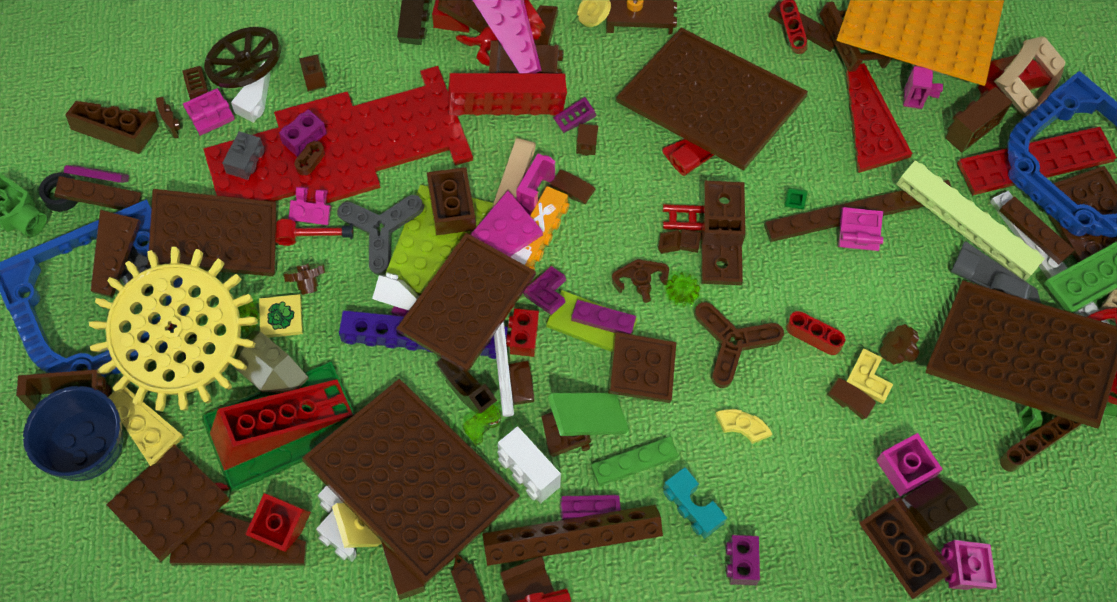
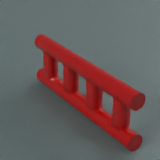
(674, 209)

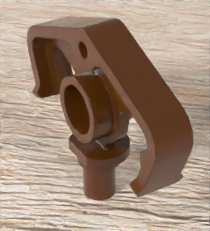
(640, 274)

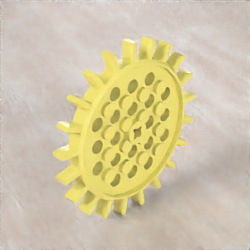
(162, 279)

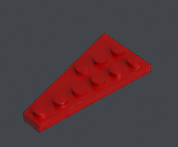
(874, 128)

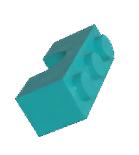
(703, 519)

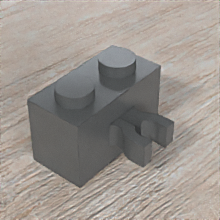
(243, 155)

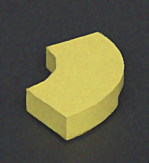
(737, 421)

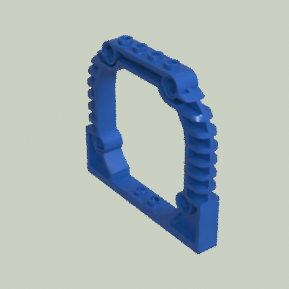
(1072, 97)
(21, 273)

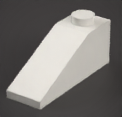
(252, 99)
(394, 291)

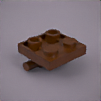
(561, 444)

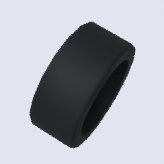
(45, 189)

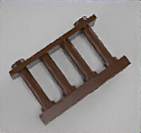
(850, 54)

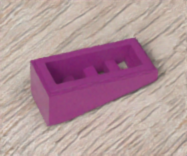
(577, 107)

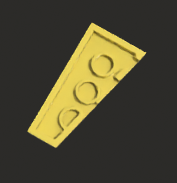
(145, 426)

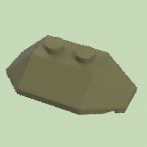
(269, 366)

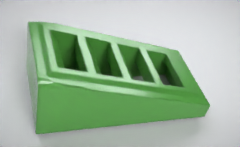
(1030, 419)

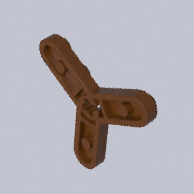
(729, 354)

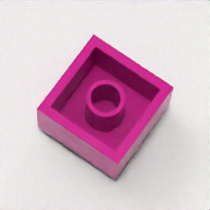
(909, 464)

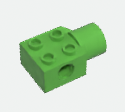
(19, 210)

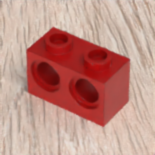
(523, 332)

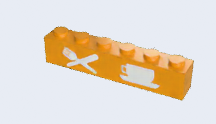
(547, 217)

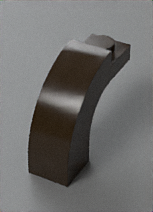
(470, 391)

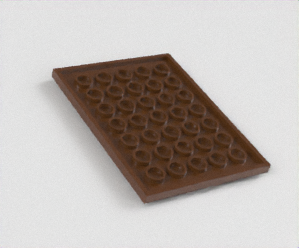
(712, 98)
(1027, 353)
(411, 480)

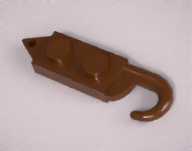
(466, 582)

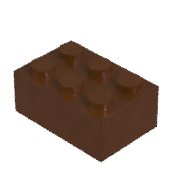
(978, 119)
(451, 201)

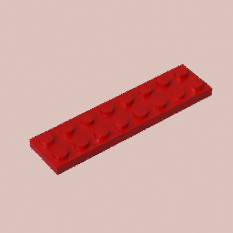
(1055, 157)

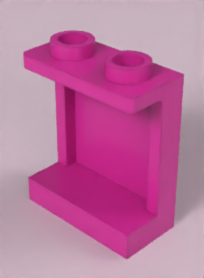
(541, 169)

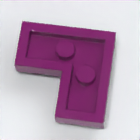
(543, 291)

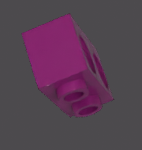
(304, 134)
(748, 560)

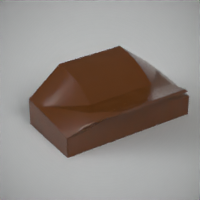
(521, 383)

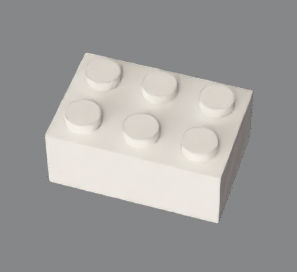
(528, 465)

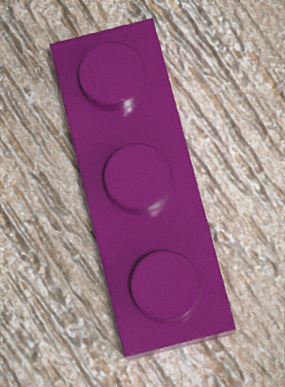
(603, 318)

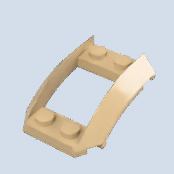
(1012, 85)

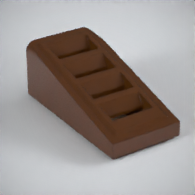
(196, 92)

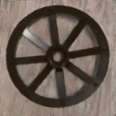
(244, 60)

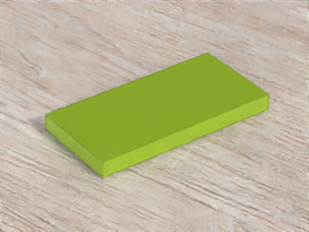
(561, 322)

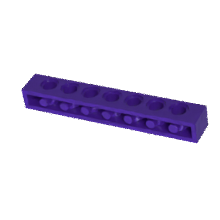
(353, 321)

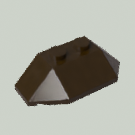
(939, 504)

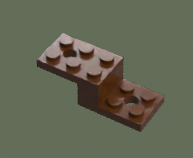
(723, 233)

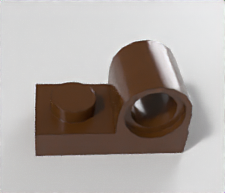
(312, 73)

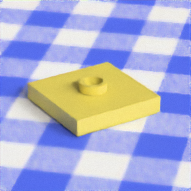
(352, 529)

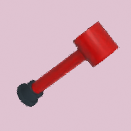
(287, 232)

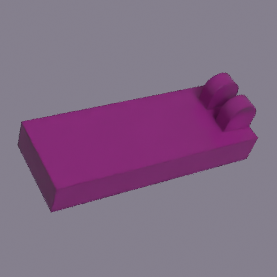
(583, 506)

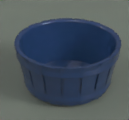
(74, 434)

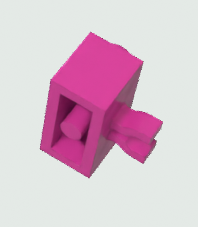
(919, 87)

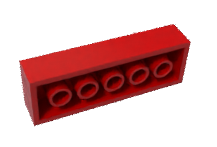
(506, 93)

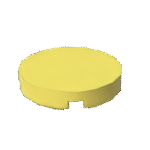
(593, 12)

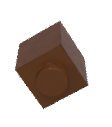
(587, 139)

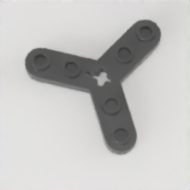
(392, 220)

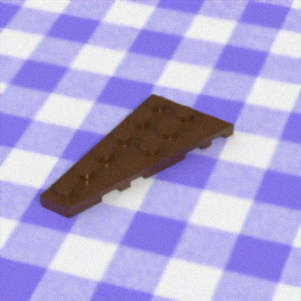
(224, 542)

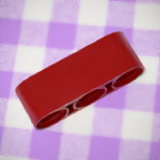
(793, 18)
(820, 341)

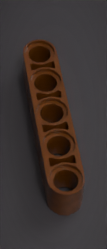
(1037, 443)

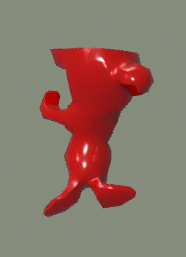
(484, 39)

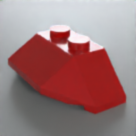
(1033, 75)

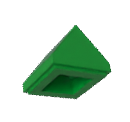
(795, 198)

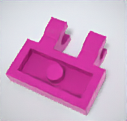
(310, 212)

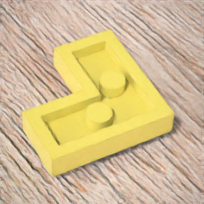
(864, 378)

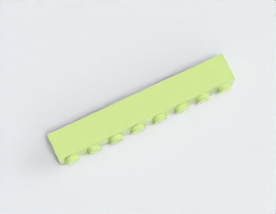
(970, 221)

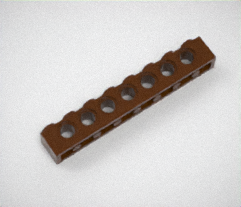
(572, 535)

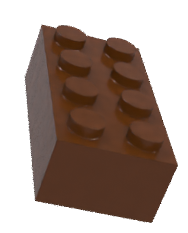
(906, 548)

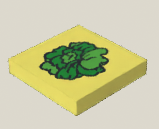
(281, 316)

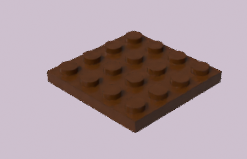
(167, 502)

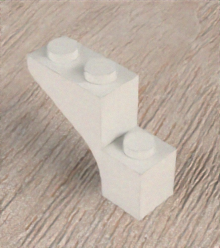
(328, 529)

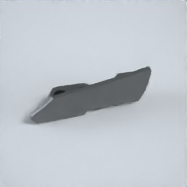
(986, 272)

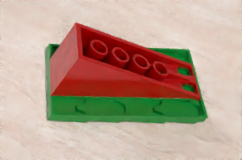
(276, 429)

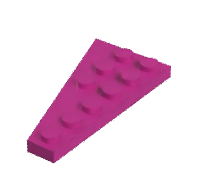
(512, 28)
(507, 227)

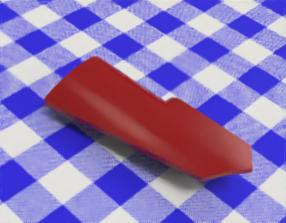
(686, 156)

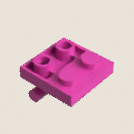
(208, 111)
(860, 229)

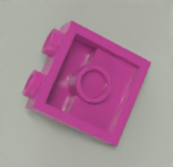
(971, 565)

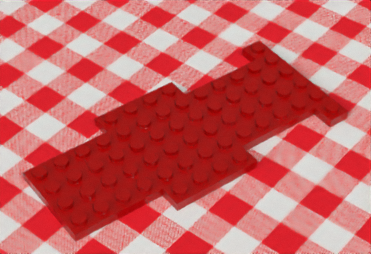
(355, 147)

